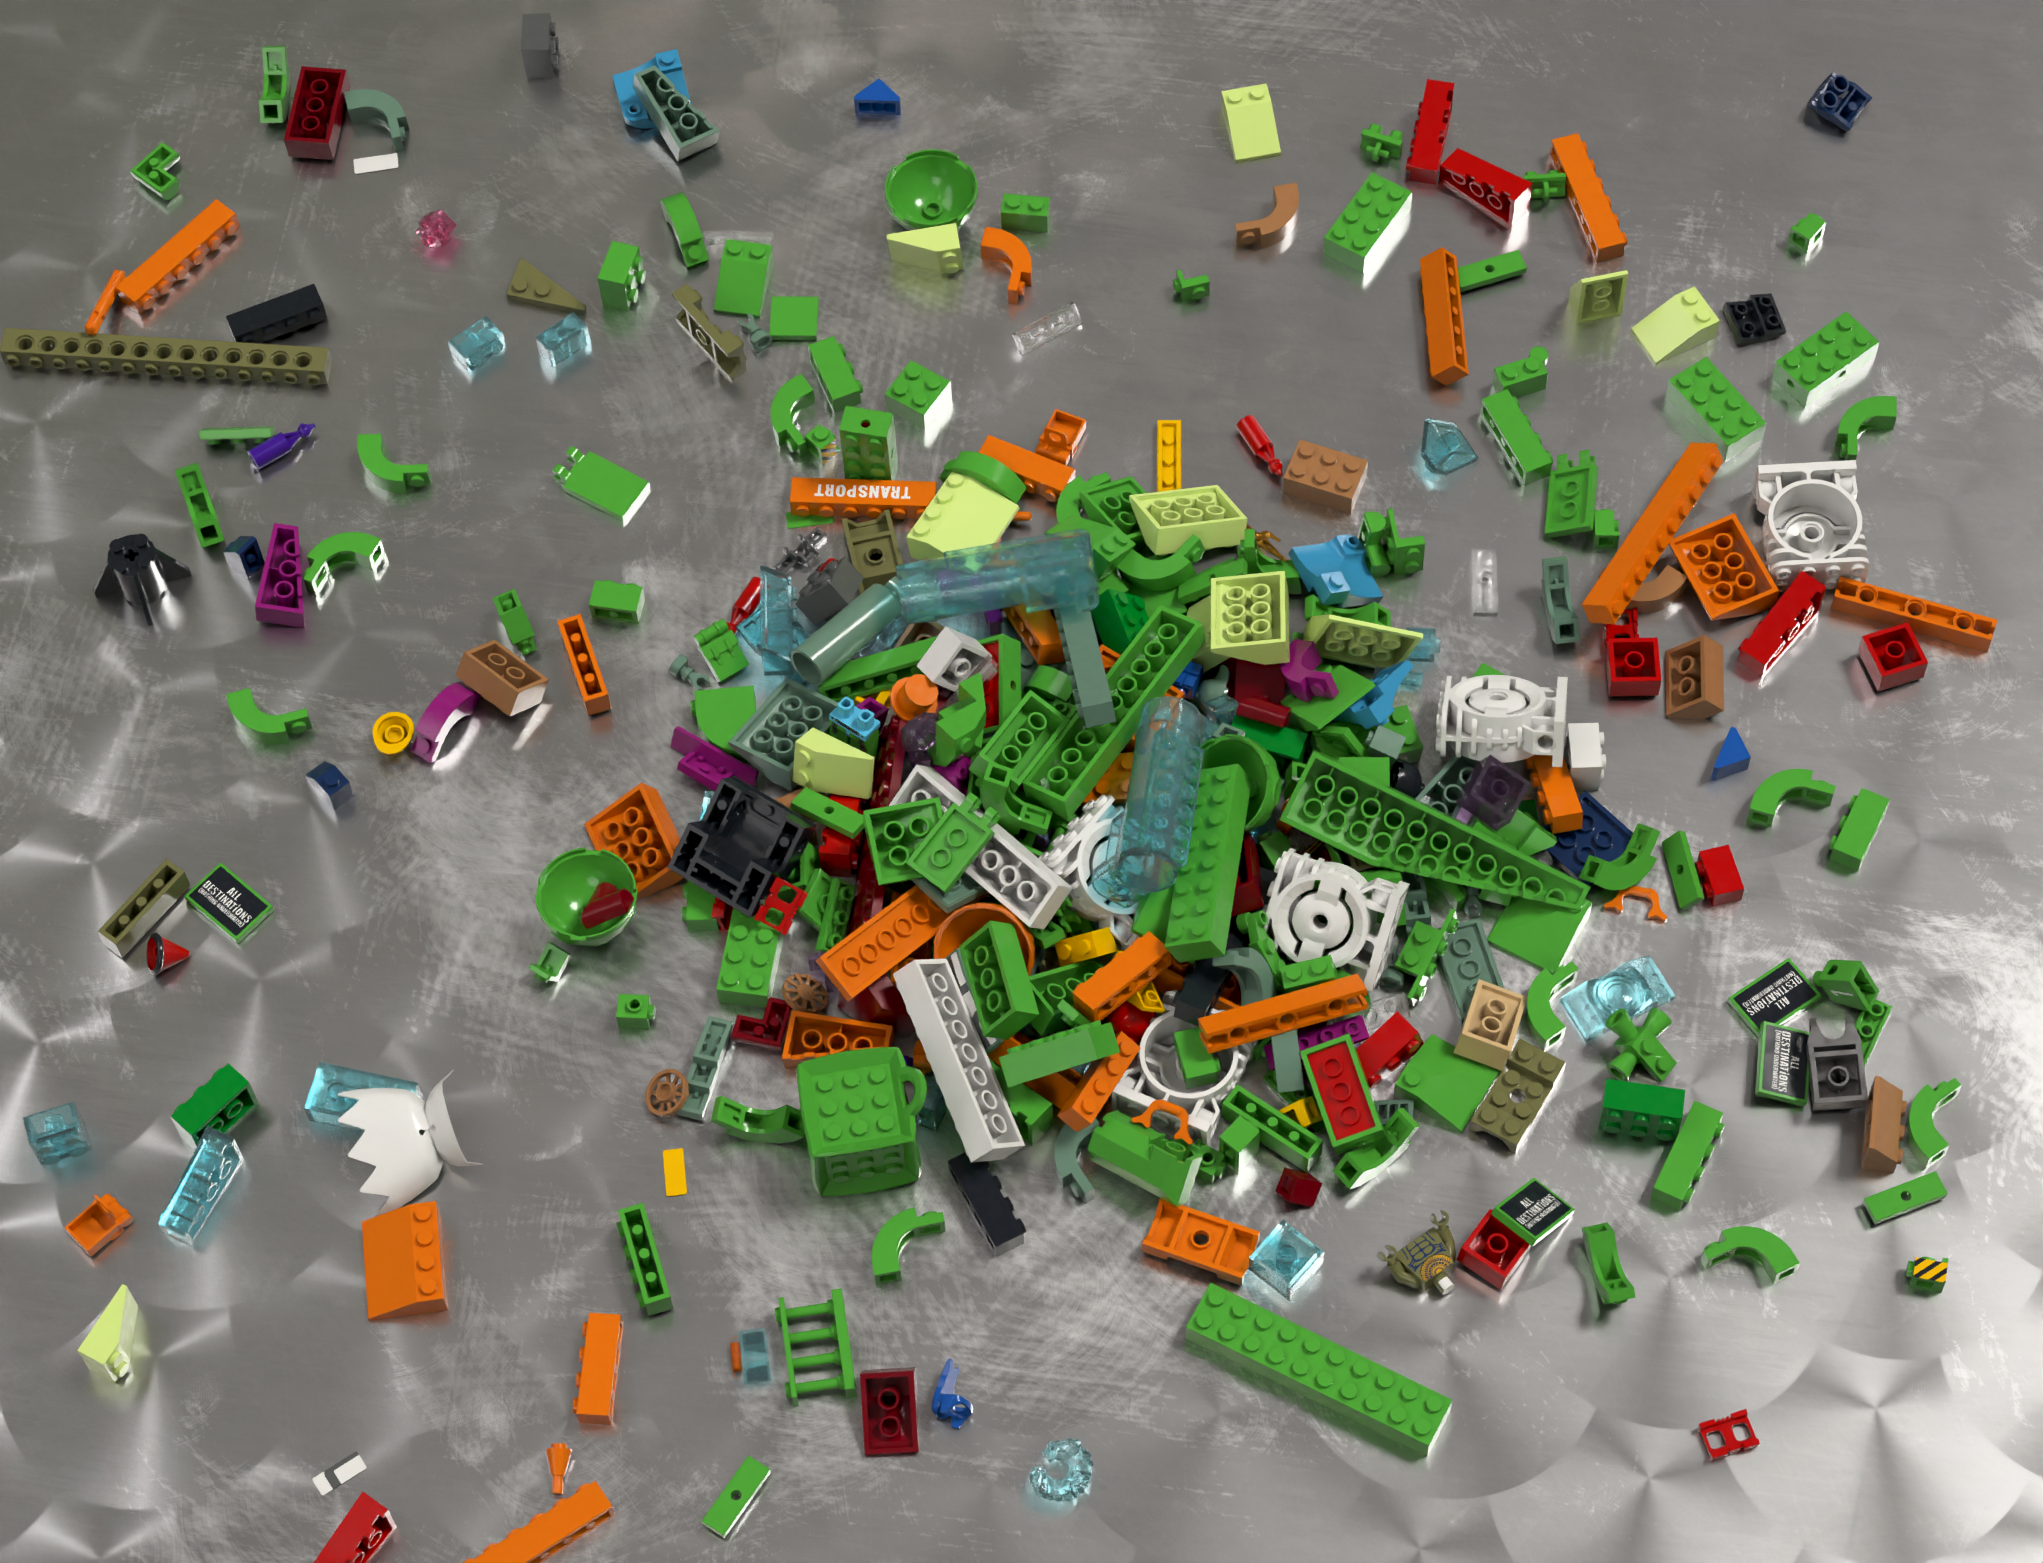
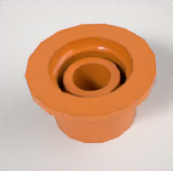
(913, 696)

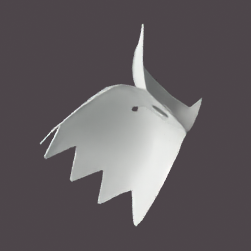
(392, 1141)

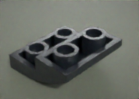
(1754, 319)

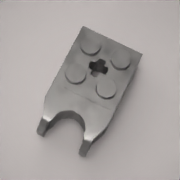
(1836, 1058)

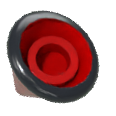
(163, 953)

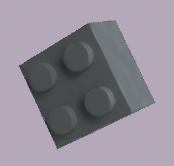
(539, 45)
(829, 590)

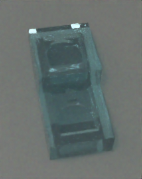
(754, 1356)

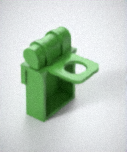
(720, 650)

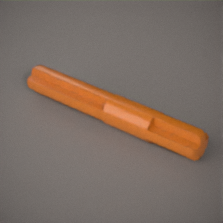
(104, 303)

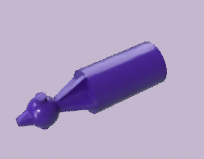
(278, 446)

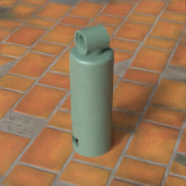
(847, 633)

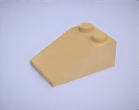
(1490, 1025)

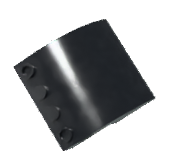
(741, 845)

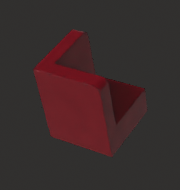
(1298, 1187)

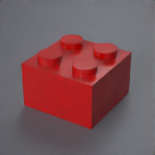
(1893, 656)
(1633, 666)
(1493, 1251)

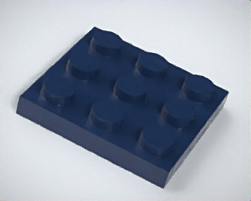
(1600, 836)

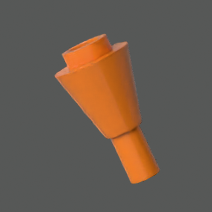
(558, 1459)

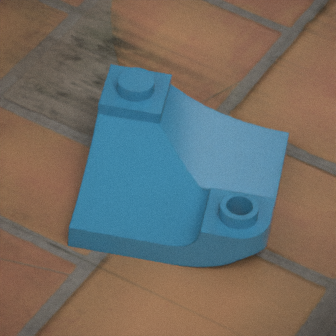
(670, 65)
(1337, 572)
(1377, 704)

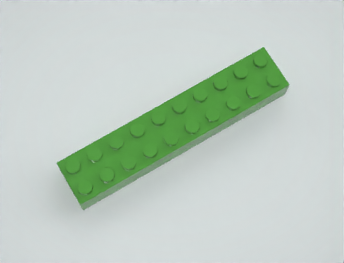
(1140, 674)
(1318, 1369)

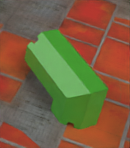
(1146, 1157)

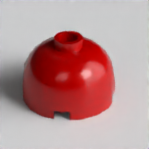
(1130, 1021)

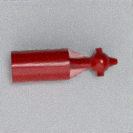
(1259, 443)
(746, 604)

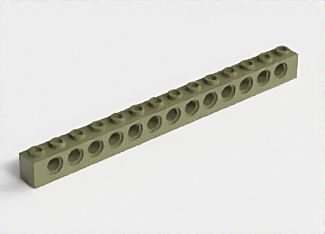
(101, 353)

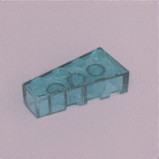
(201, 1185)

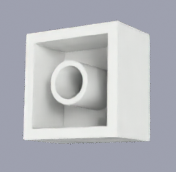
(952, 658)
(1585, 755)

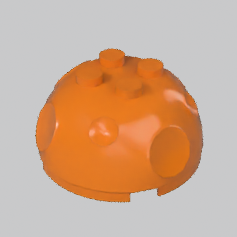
(970, 919)

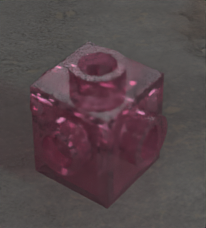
(435, 229)

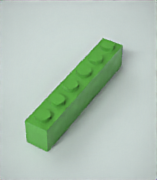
(875, 671)

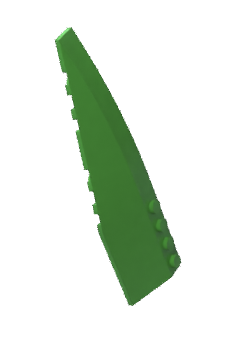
(1414, 838)

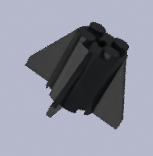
(138, 572)

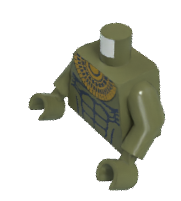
(1426, 1259)

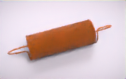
(736, 1356)

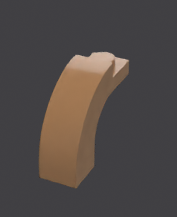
(1276, 225)
(1659, 592)

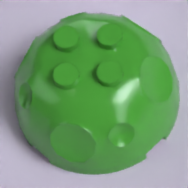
(931, 190)
(1257, 764)
(568, 886)

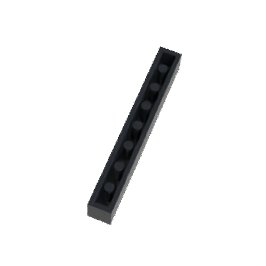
(1207, 982)

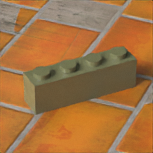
(144, 908)

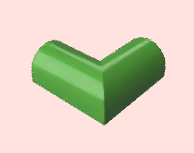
(153, 171)
(1370, 536)

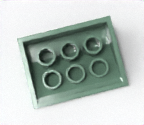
(782, 719)

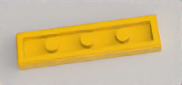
(1168, 455)

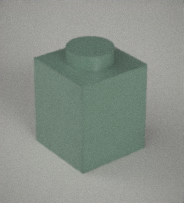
(1384, 743)

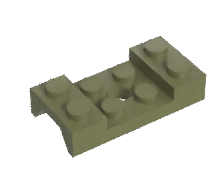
(721, 347)
(871, 538)
(1528, 1073)

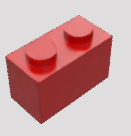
(1719, 875)

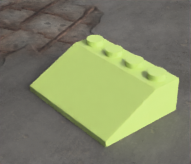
(1174, 515)
(959, 518)
(1251, 617)
(1360, 641)

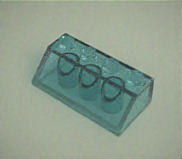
(777, 621)

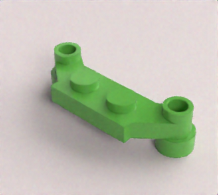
(1259, 940)

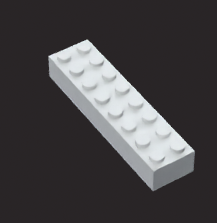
(1004, 864)
(958, 1060)

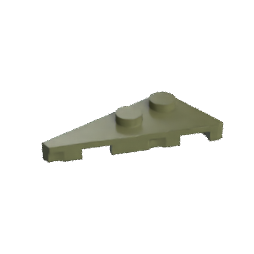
(537, 289)

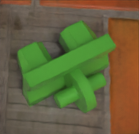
(1381, 144)
(1547, 184)

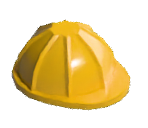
(392, 732)

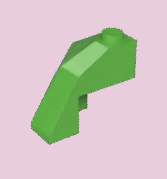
(960, 723)
(1521, 833)

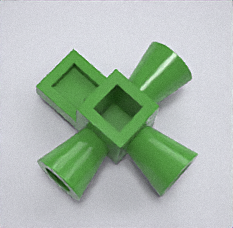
(1640, 1045)

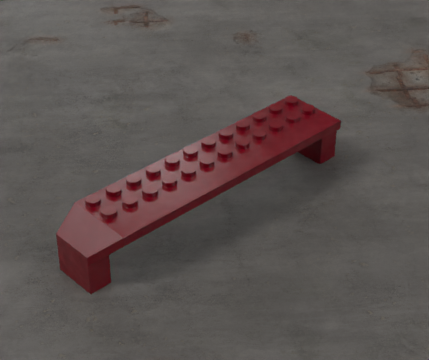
(881, 1000)

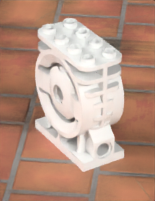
(1820, 506)
(1502, 718)
(1074, 864)
(1310, 937)
(1203, 1103)

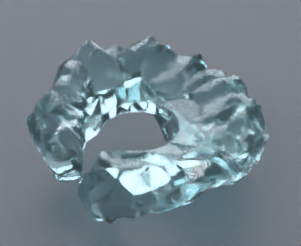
(1075, 1481)

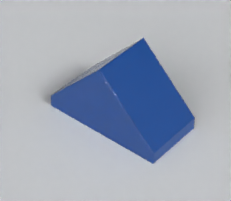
(877, 99)
(1732, 757)

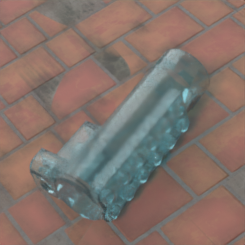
(1028, 571)
(1155, 828)

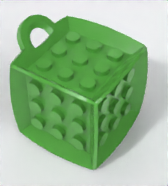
(860, 1120)

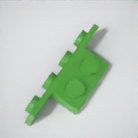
(1422, 951)

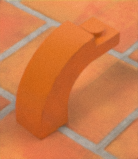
(1010, 251)

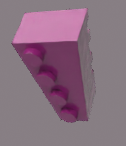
(281, 581)

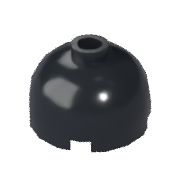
(1406, 778)

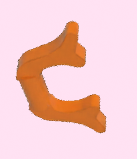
(1648, 893)
(1171, 1108)

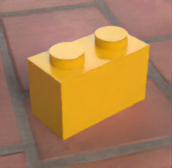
(1085, 946)

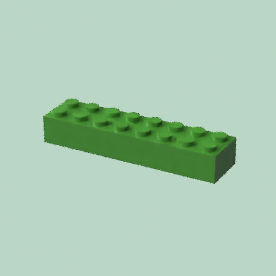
(1208, 880)

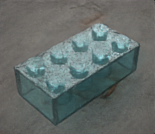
(327, 1107)

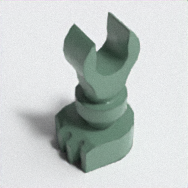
(759, 338)
(679, 668)
(1472, 900)
(1392, 977)

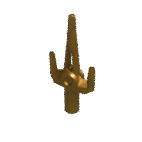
(1262, 542)

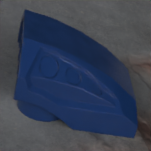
(1839, 100)

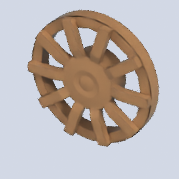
(804, 993)
(667, 1092)

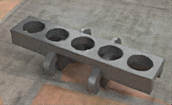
(810, 551)

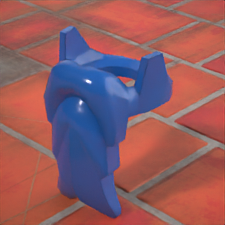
(944, 1400)

